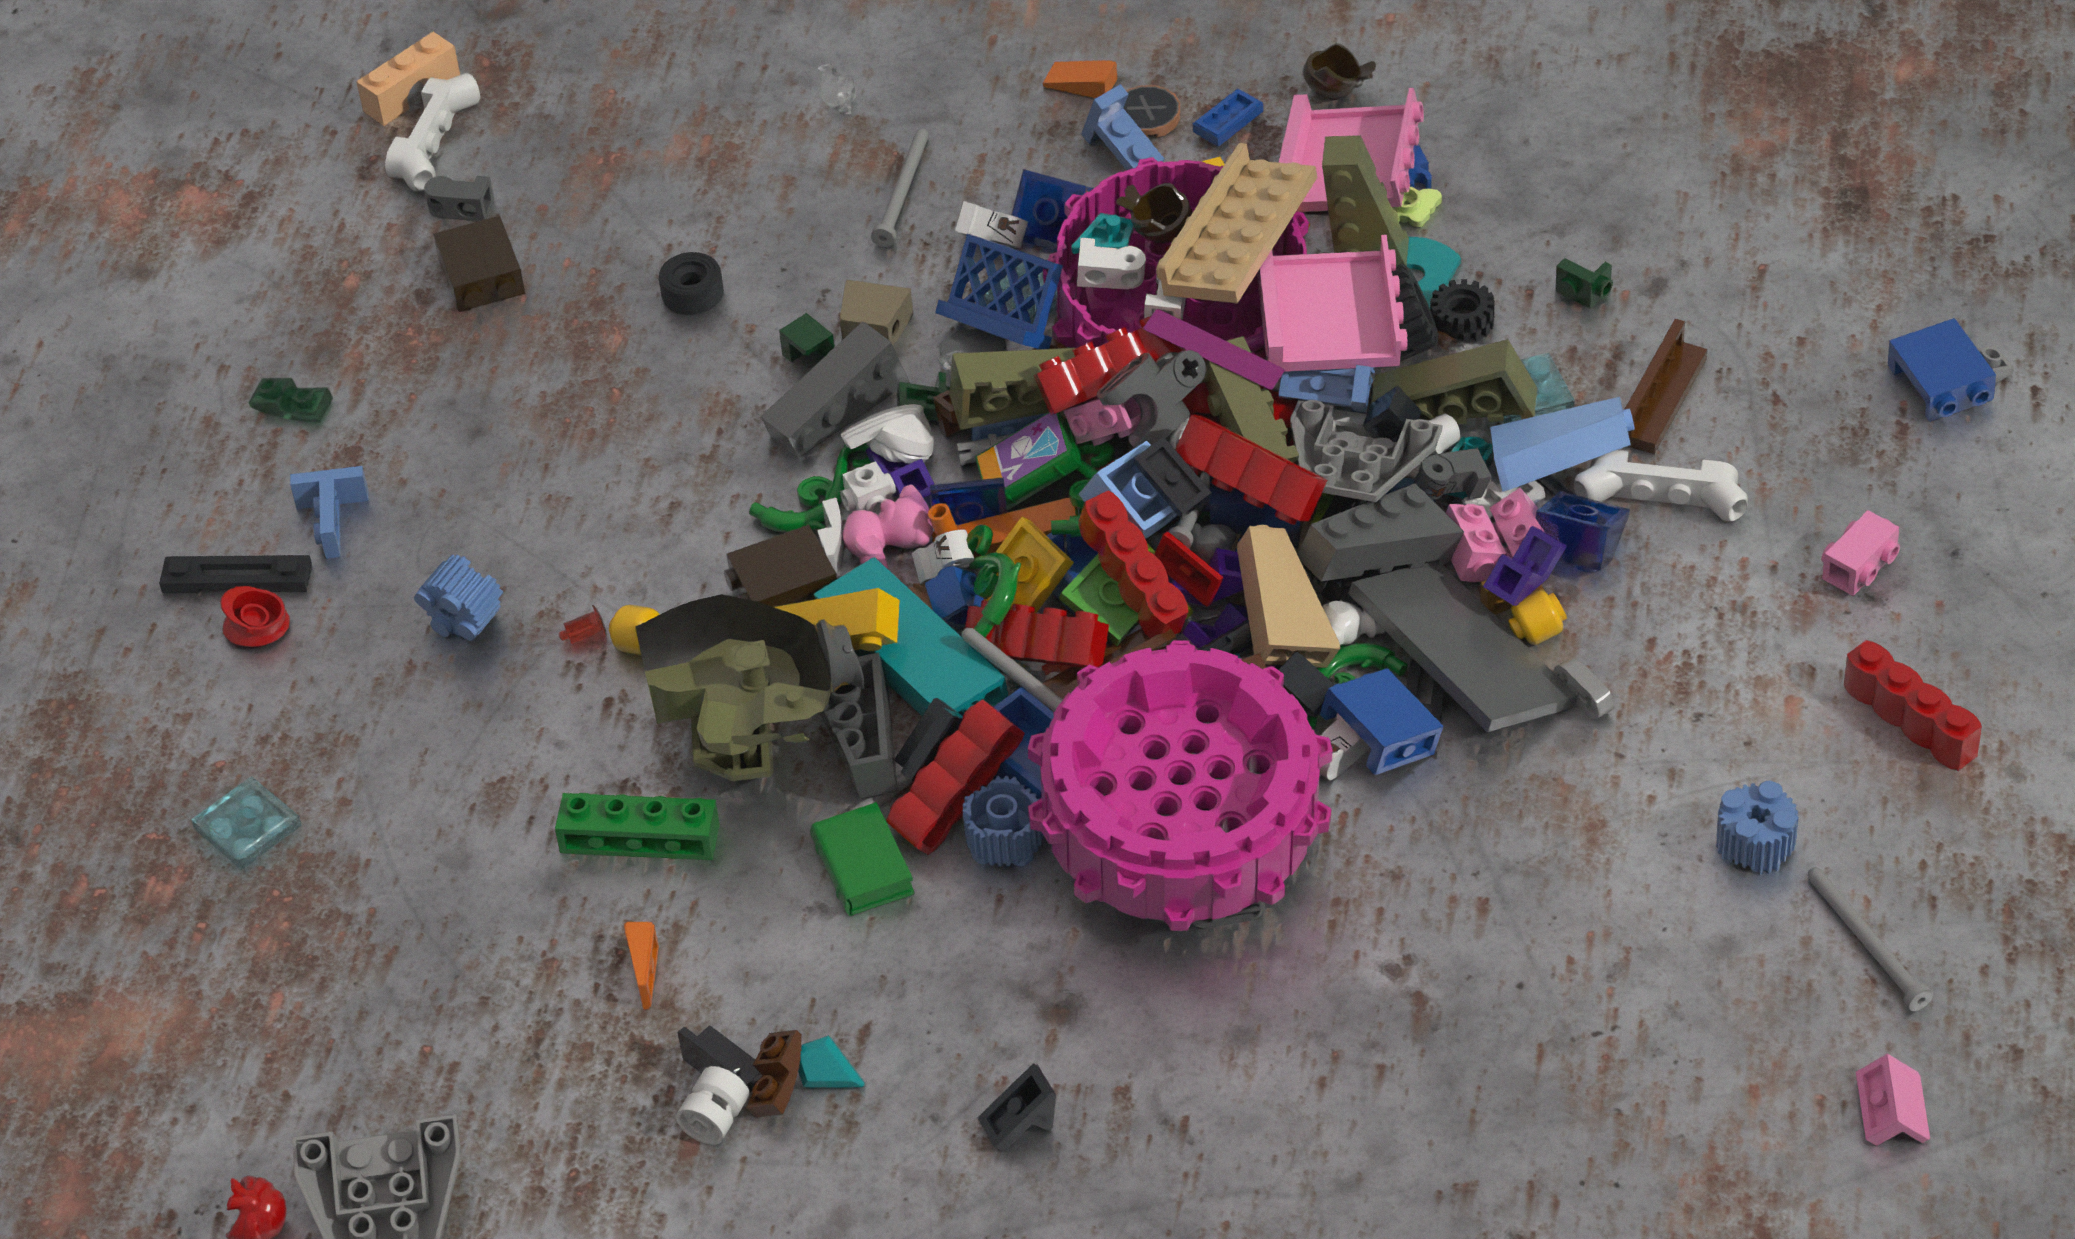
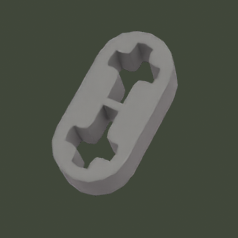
(1591, 693)

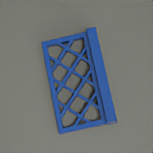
(985, 316)

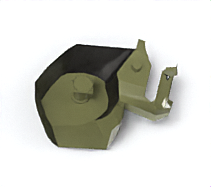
(734, 669)

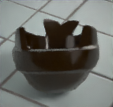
(1335, 72)
(1157, 213)

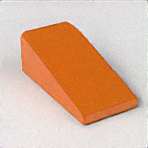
(1082, 77)
(644, 954)

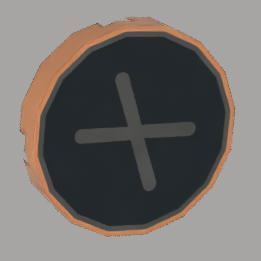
(1153, 109)

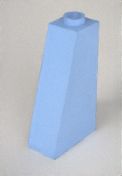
(1558, 440)

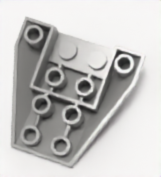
(1355, 463)
(382, 1182)

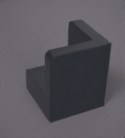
(1389, 413)

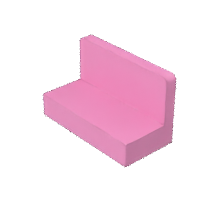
(1891, 1101)

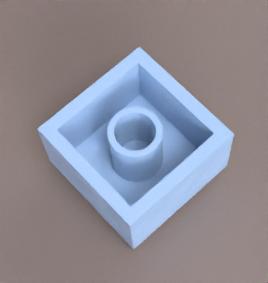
(1140, 498)

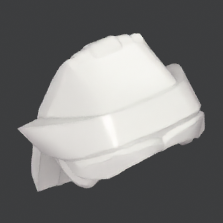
(895, 434)

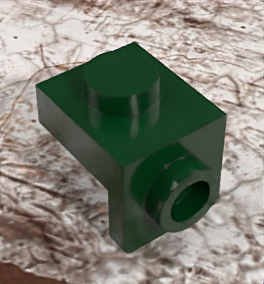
(1582, 284)
(922, 395)

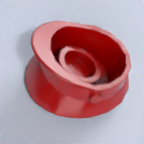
(253, 616)

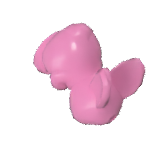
(898, 524)

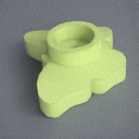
(1418, 206)

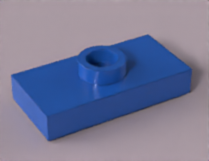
(1227, 117)

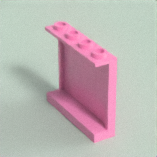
(1385, 130)
(1332, 310)

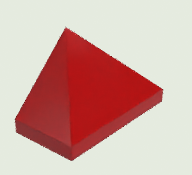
(1188, 569)

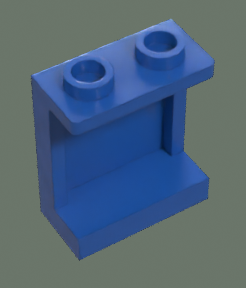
(1943, 368)
(1386, 718)

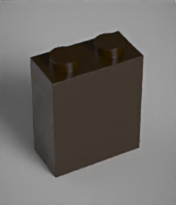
(479, 263)
(780, 569)

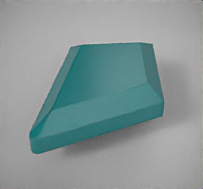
(1108, 232)
(826, 1065)

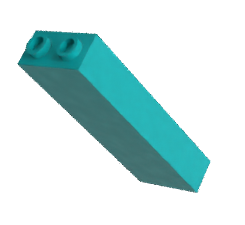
(928, 653)

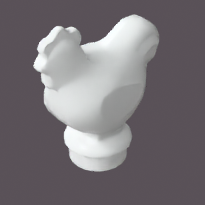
(1350, 622)

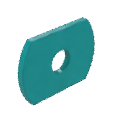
(1434, 260)

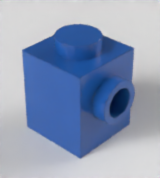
(952, 594)

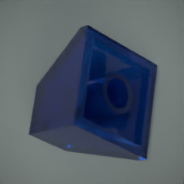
(1042, 204)
(971, 498)
(1586, 527)

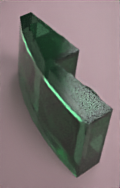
(284, 400)

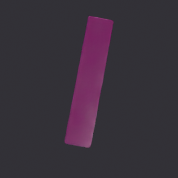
(1214, 349)

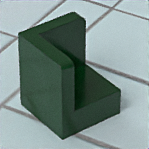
(805, 337)

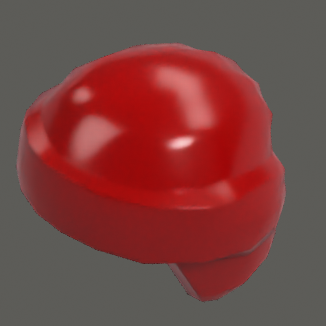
(260, 1209)

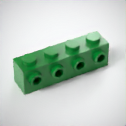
(637, 826)

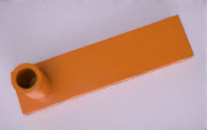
(1003, 524)

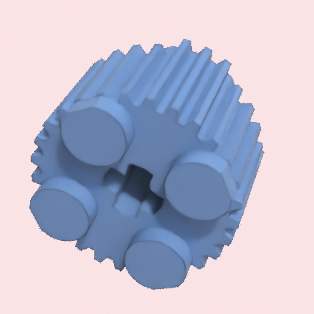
(459, 599)
(1000, 825)
(1757, 826)

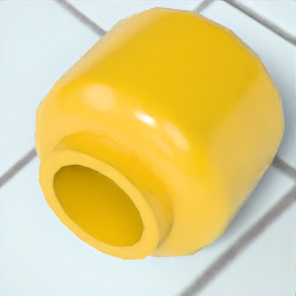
(1537, 617)
(623, 625)

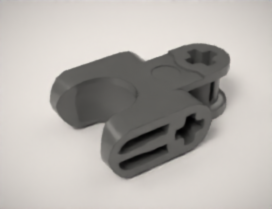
(1158, 391)

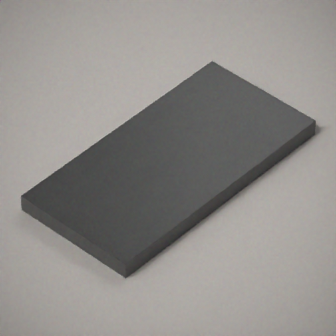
(1462, 646)

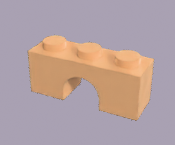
(387, 87)

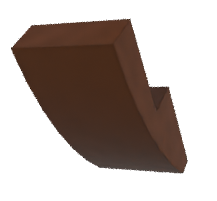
(779, 1068)

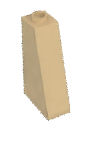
(1282, 601)

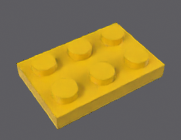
(1041, 563)

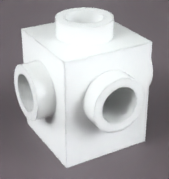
(866, 488)

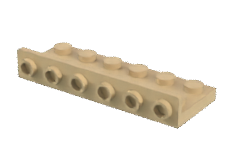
(1234, 228)

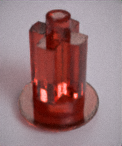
(583, 626)

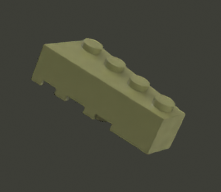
(1358, 200)
(1466, 384)
(998, 385)
(1246, 407)

